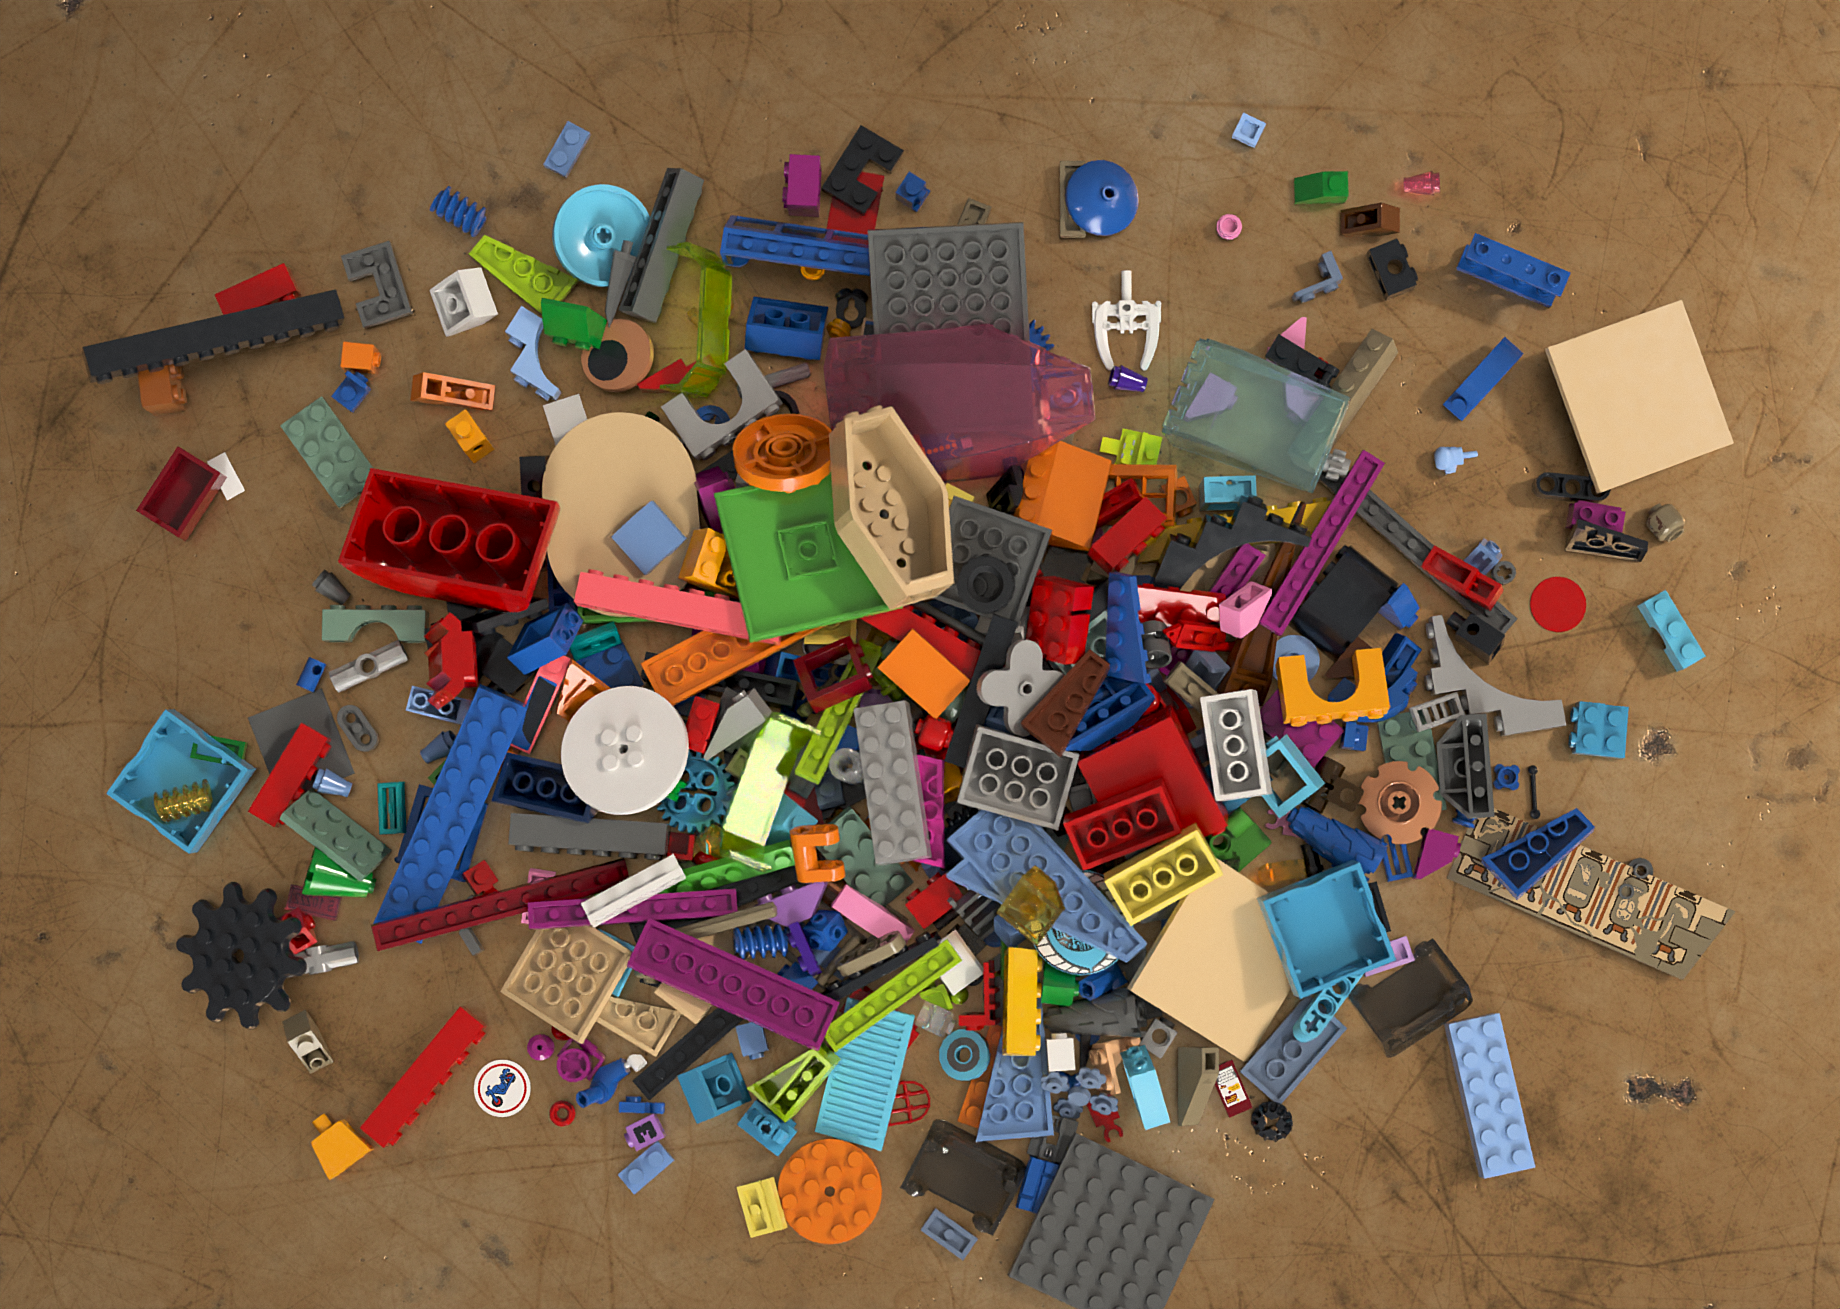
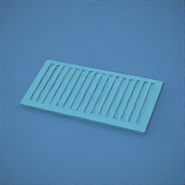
(865, 1082)

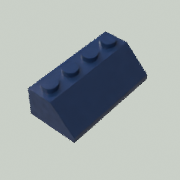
(539, 788)

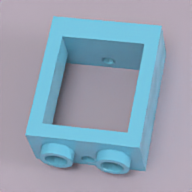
(1217, 495)
(1302, 767)
(1145, 1087)

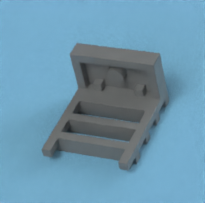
(978, 915)

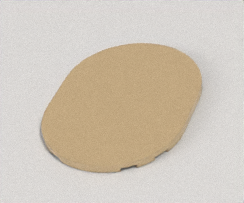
(601, 480)

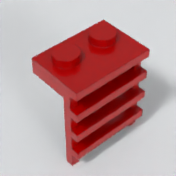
(977, 1020)

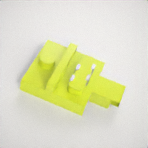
(1133, 448)

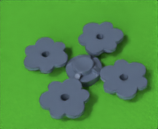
(1078, 1095)

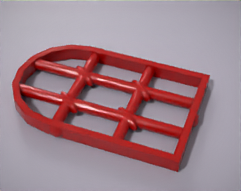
(909, 1108)

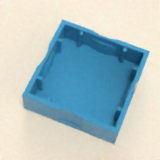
(167, 764)
(1326, 928)

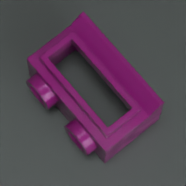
(1599, 514)

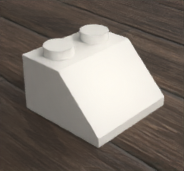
(463, 301)

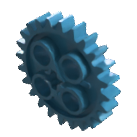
(692, 815)

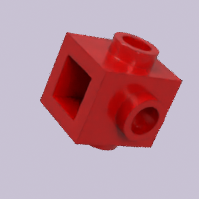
(306, 936)

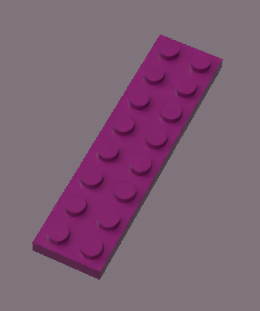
(733, 984)

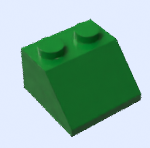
(572, 324)

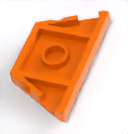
(577, 689)

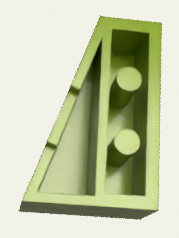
(795, 1082)

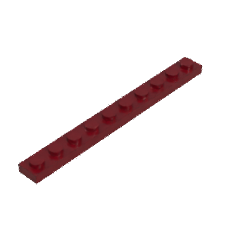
(497, 904)

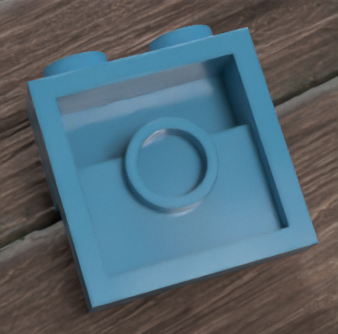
(1598, 729)

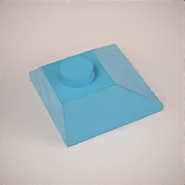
(788, 817)

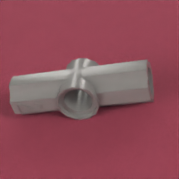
(353, 672)
(326, 957)

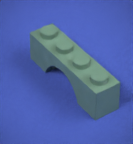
(342, 624)

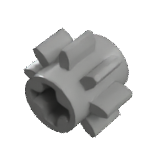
(1336, 465)

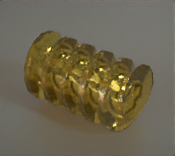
(184, 803)

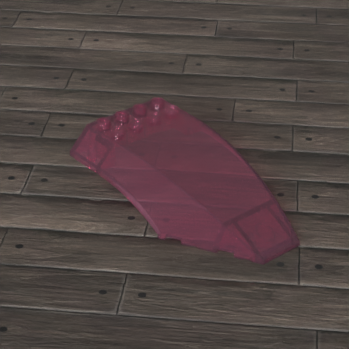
(963, 393)

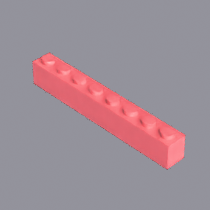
(662, 604)

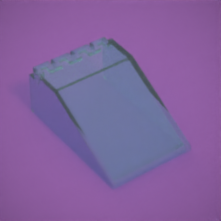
(1254, 415)

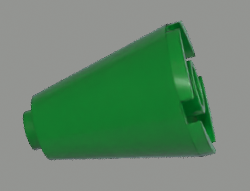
(329, 879)

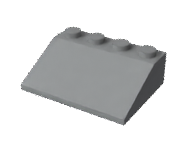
(1016, 777)

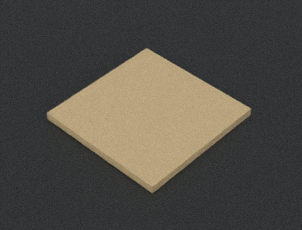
(1639, 396)
(1217, 965)

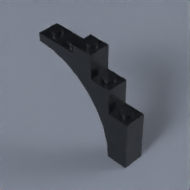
(1248, 525)

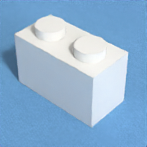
(1060, 1052)

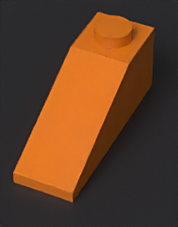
(452, 392)

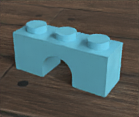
(1679, 641)

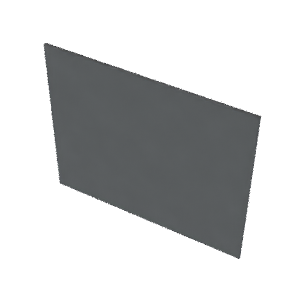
(278, 725)

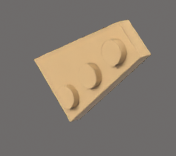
(639, 1022)

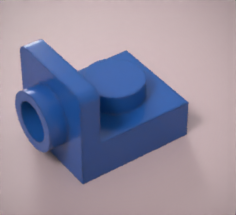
(352, 390)
(1354, 736)

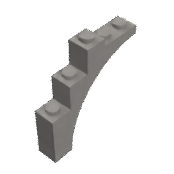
(1478, 697)

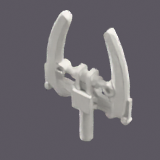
(1126, 311)

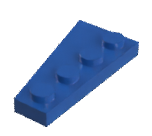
(1124, 630)

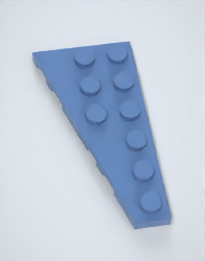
(1014, 1097)

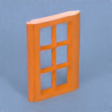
(1145, 472)

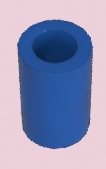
(311, 674)

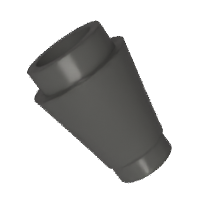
(331, 587)

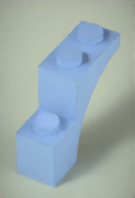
(526, 331)

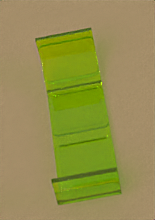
(712, 323)
(762, 789)

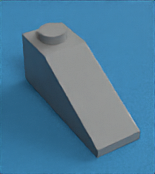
(740, 718)

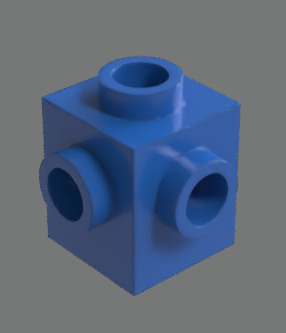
(825, 930)

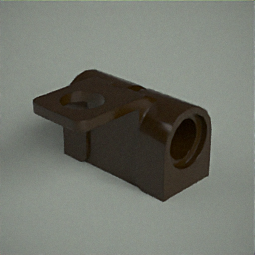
(1331, 773)

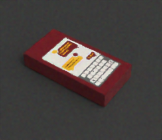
(1231, 1090)

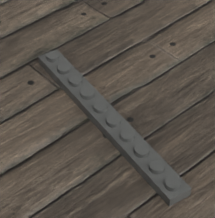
(1416, 549)

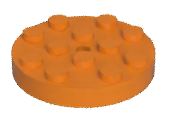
(783, 452)
(855, 1184)

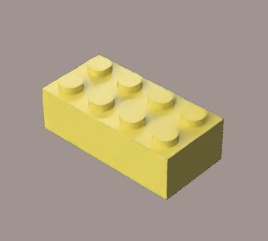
(1162, 874)

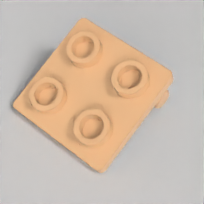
(1107, 1057)

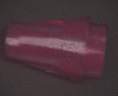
(1424, 183)

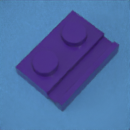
(807, 959)

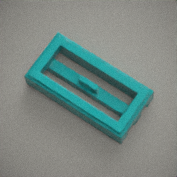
(595, 641)
(395, 804)

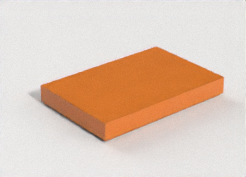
(924, 673)

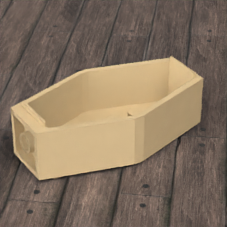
(910, 494)

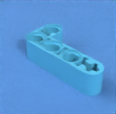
(1331, 1001)

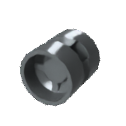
(1156, 644)

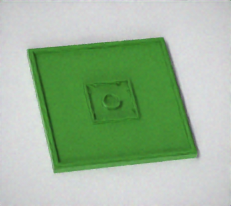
(792, 561)

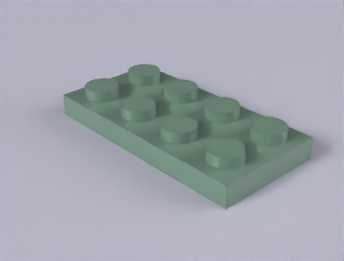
(329, 451)
(1403, 743)
(335, 834)
(862, 873)

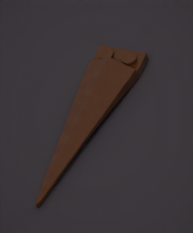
(1254, 654)

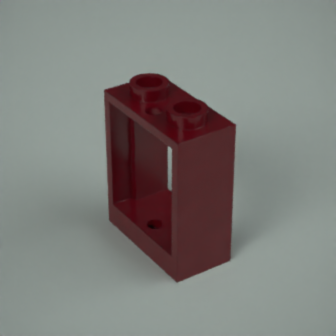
(842, 690)

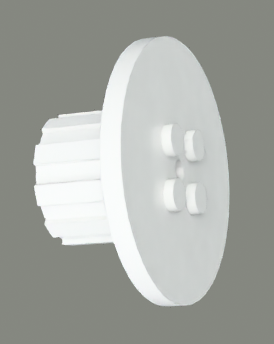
(624, 750)

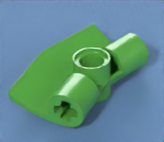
(1240, 836)

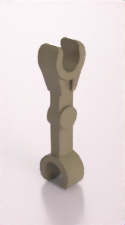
(805, 708)

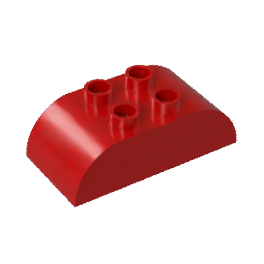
(449, 540)

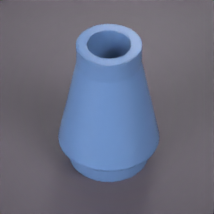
(438, 747)
(331, 783)

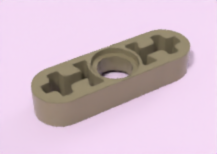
(870, 953)

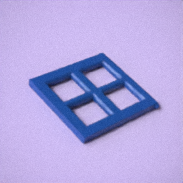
(422, 793)

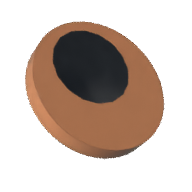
(622, 357)

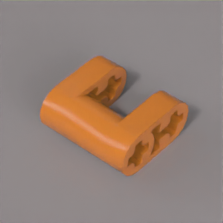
(804, 843)

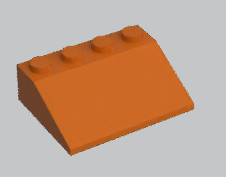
(1065, 494)

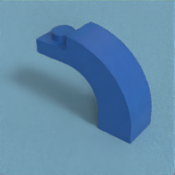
(1483, 379)
(1397, 694)

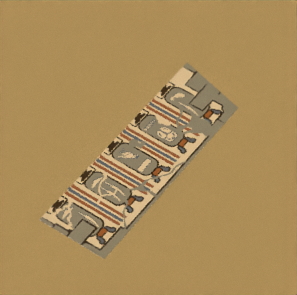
(1580, 894)

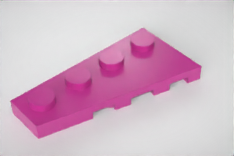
(933, 794)

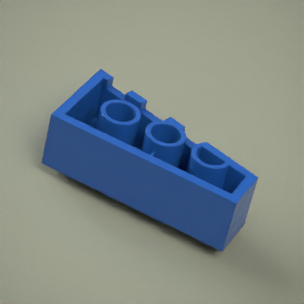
(1530, 858)

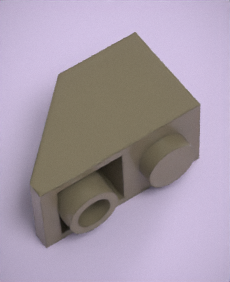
(307, 1041)

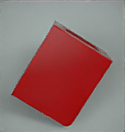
(681, 845)

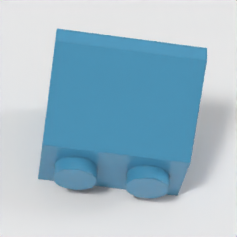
(714, 1088)

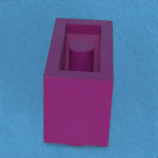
(1435, 852)

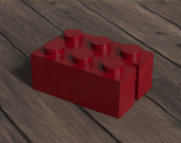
(181, 493)

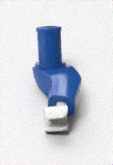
(607, 1079)

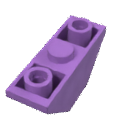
(796, 903)

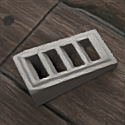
(1454, 705)

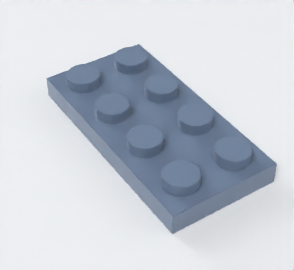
(1286, 1061)

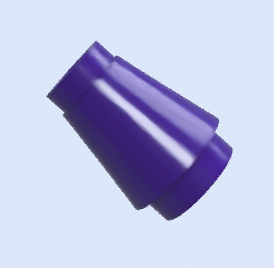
(1126, 379)

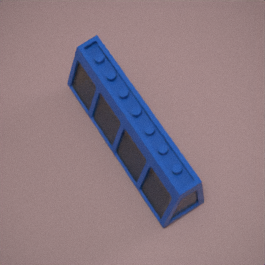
(793, 245)

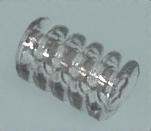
(839, 762)

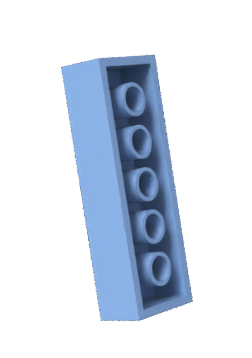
(1489, 1095)

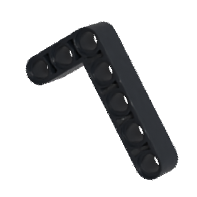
(1558, 490)

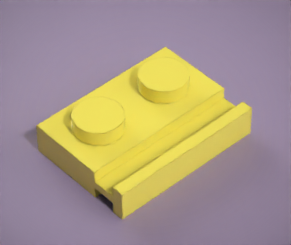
(762, 1207)

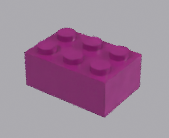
(1311, 739)

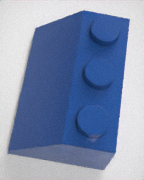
(786, 328)

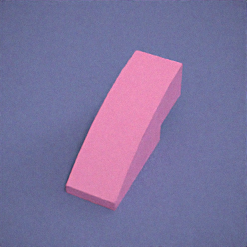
(870, 914)

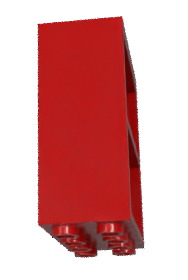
(1151, 751)

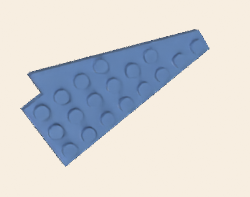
(1003, 849)

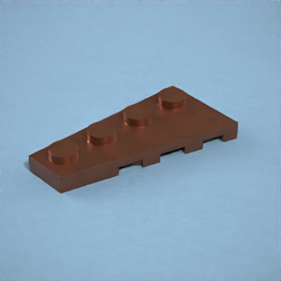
(1063, 708)

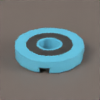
(951, 1049)

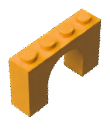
(1302, 705)

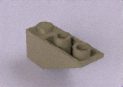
(1196, 1078)

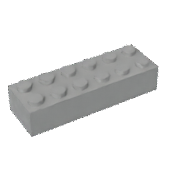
(892, 783)

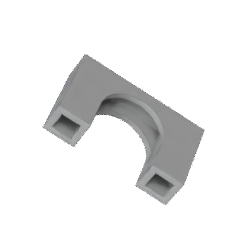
(757, 401)

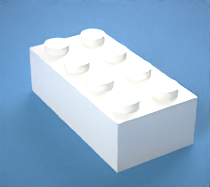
(1236, 745)

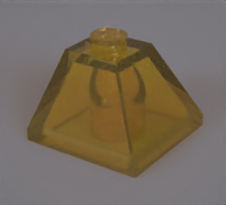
(1033, 905)

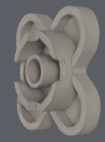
(1006, 685)

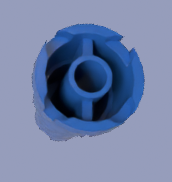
(1336, 840)

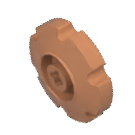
(1421, 806)

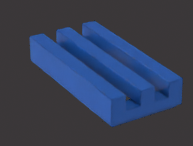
(1406, 860)

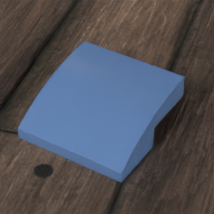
(649, 537)

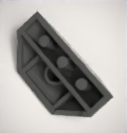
(1466, 766)

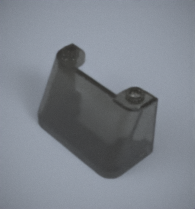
(1412, 1000)
(965, 1173)

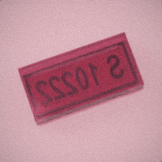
(318, 906)

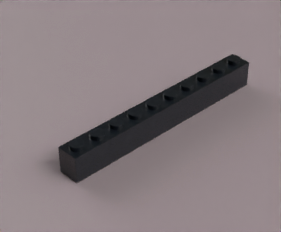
(212, 336)

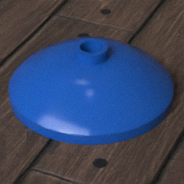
(1090, 205)

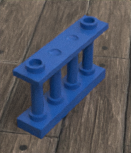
(1513, 270)

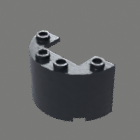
(1342, 602)

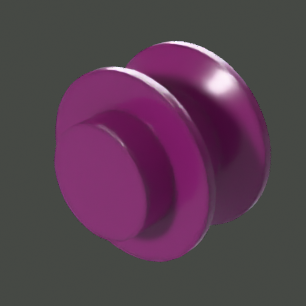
(540, 1047)

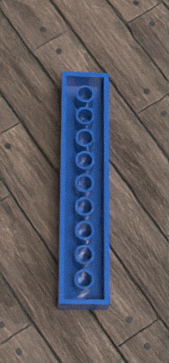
(453, 804)

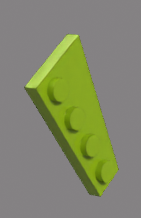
(522, 273)

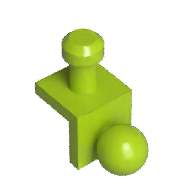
(940, 997)

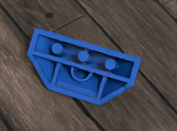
(1112, 711)

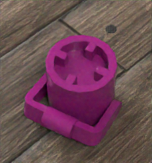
(577, 1063)

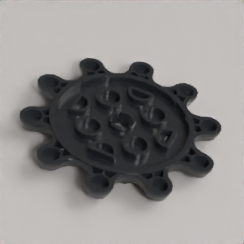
(265, 949)

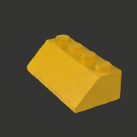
(1020, 1002)

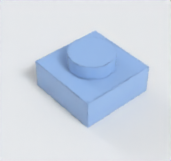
(1248, 130)

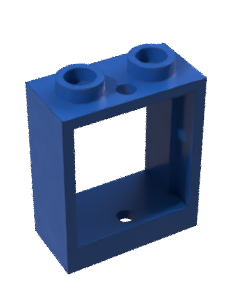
(545, 638)

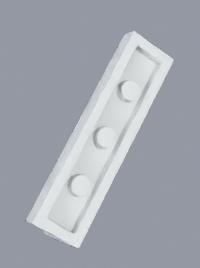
(633, 890)

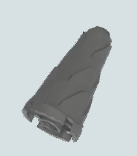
(1110, 1014)

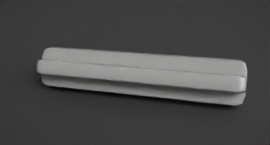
(785, 376)

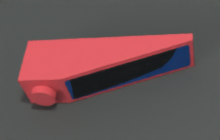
(539, 703)

